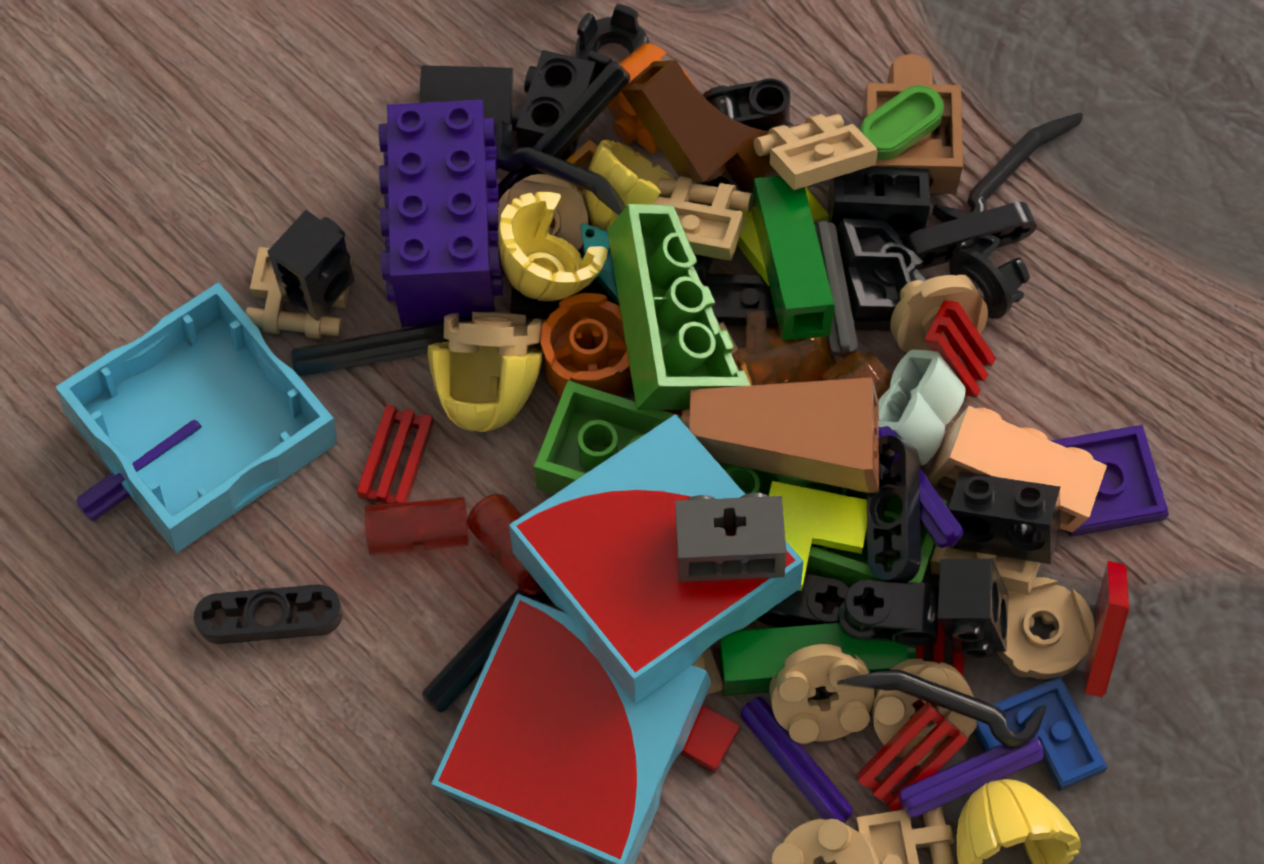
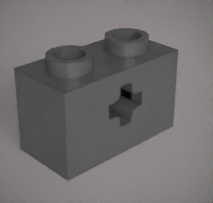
(752, 552)

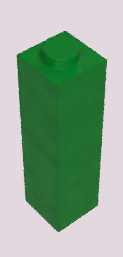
(792, 259)
(754, 656)

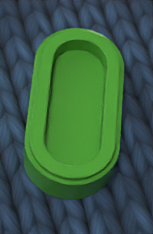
(903, 121)

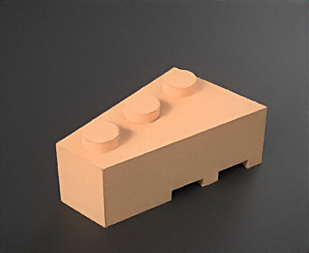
(992, 447)

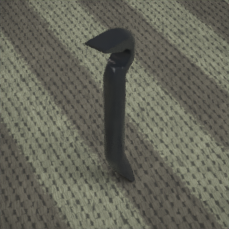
(1008, 165)
(553, 166)
(954, 701)

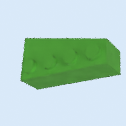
(666, 311)

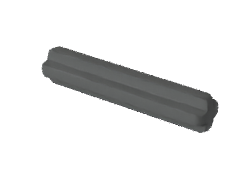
(843, 334)

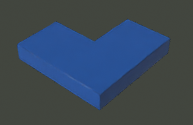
(1065, 739)

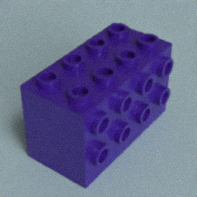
(439, 210)

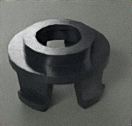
(619, 29)
(996, 283)

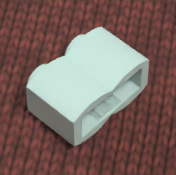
(921, 401)

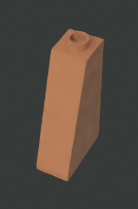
(793, 429)

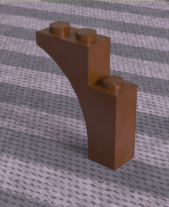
(693, 132)

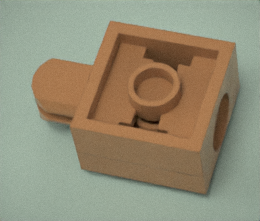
(941, 149)

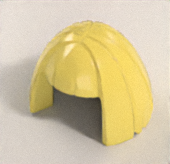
(630, 176)
(538, 262)
(482, 387)
(1010, 814)

